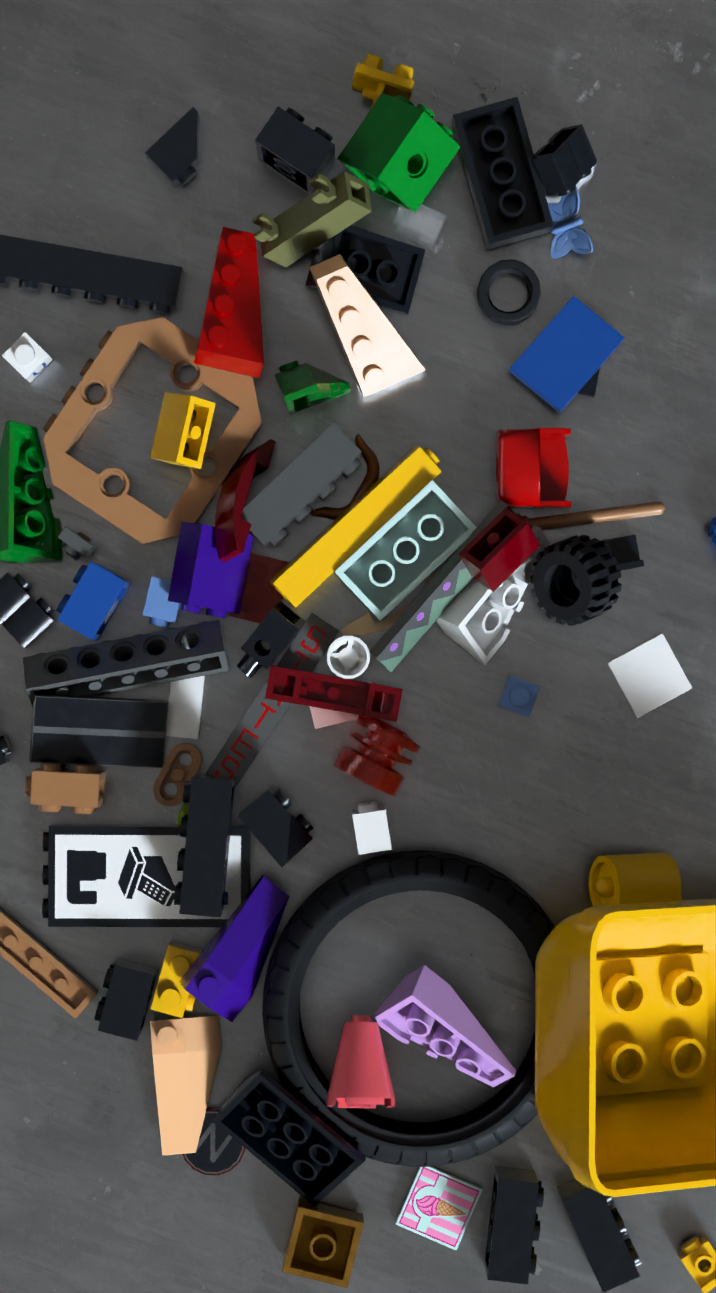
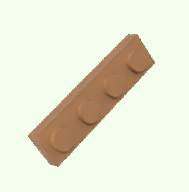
(43, 967)

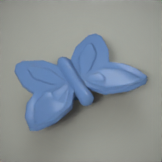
(565, 227)

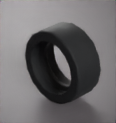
(520, 269)

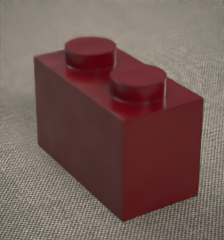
(499, 549)

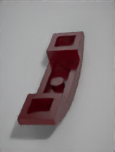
(230, 528)
(333, 693)

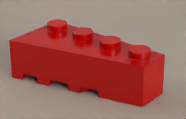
(232, 313)

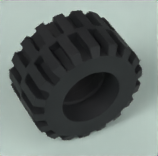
(556, 587)

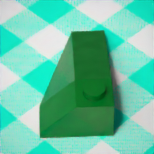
(308, 386)
(26, 513)

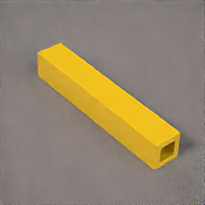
(356, 525)

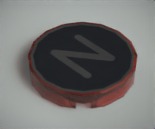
(216, 1149)

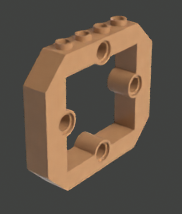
(67, 428)

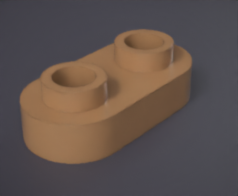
(177, 774)

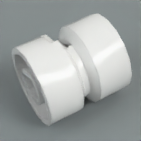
(348, 657)

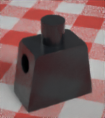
(278, 630)

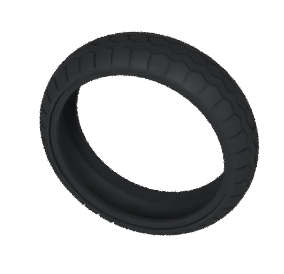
(371, 1134)

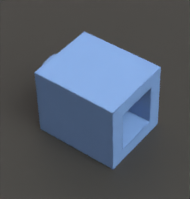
(157, 604)

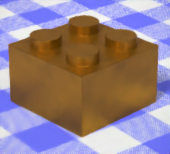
(323, 1243)

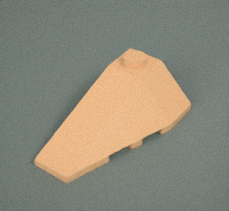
(184, 1072)

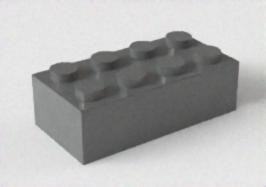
(301, 484)

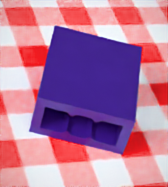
(202, 578)

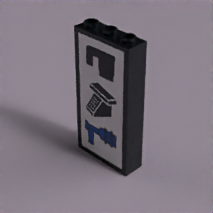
(129, 876)

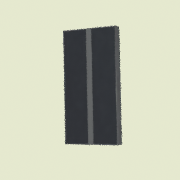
(98, 731)

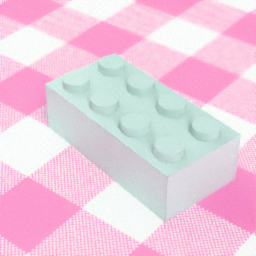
(405, 550)

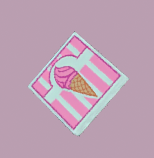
(439, 1206)

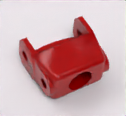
(532, 468)

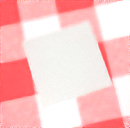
(650, 675)

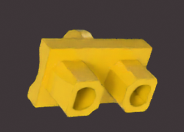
(373, 81)

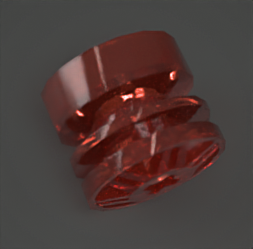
(377, 755)

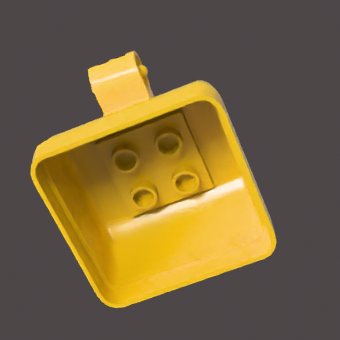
(630, 1032)

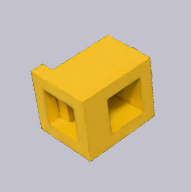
(692, 1253)

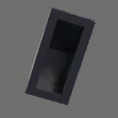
(178, 150)

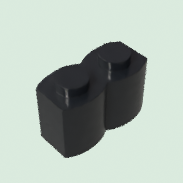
(565, 160)
(21, 612)

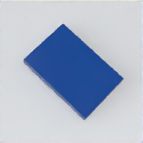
(566, 354)

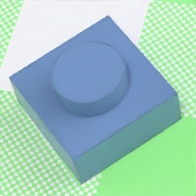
(518, 696)

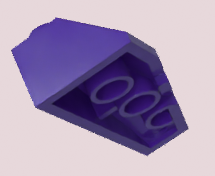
(235, 957)

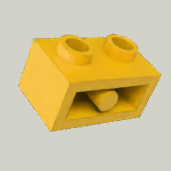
(182, 430)
(169, 994)

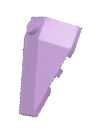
(434, 1016)

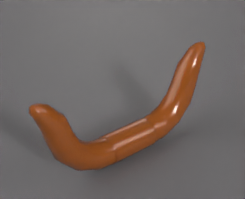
(370, 478)

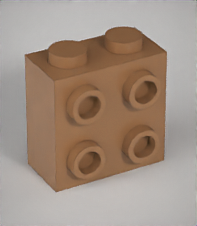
(58, 787)

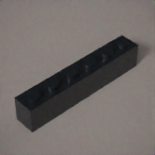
(91, 274)

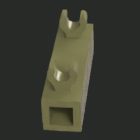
(313, 219)

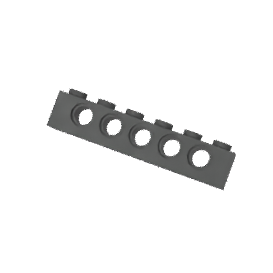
(128, 662)

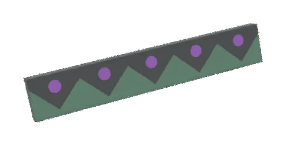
(428, 604)

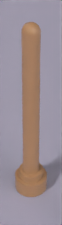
(595, 516)

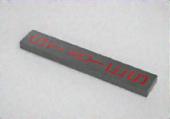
(266, 713)

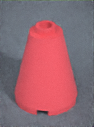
(360, 1068)

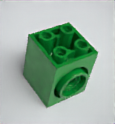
(399, 151)

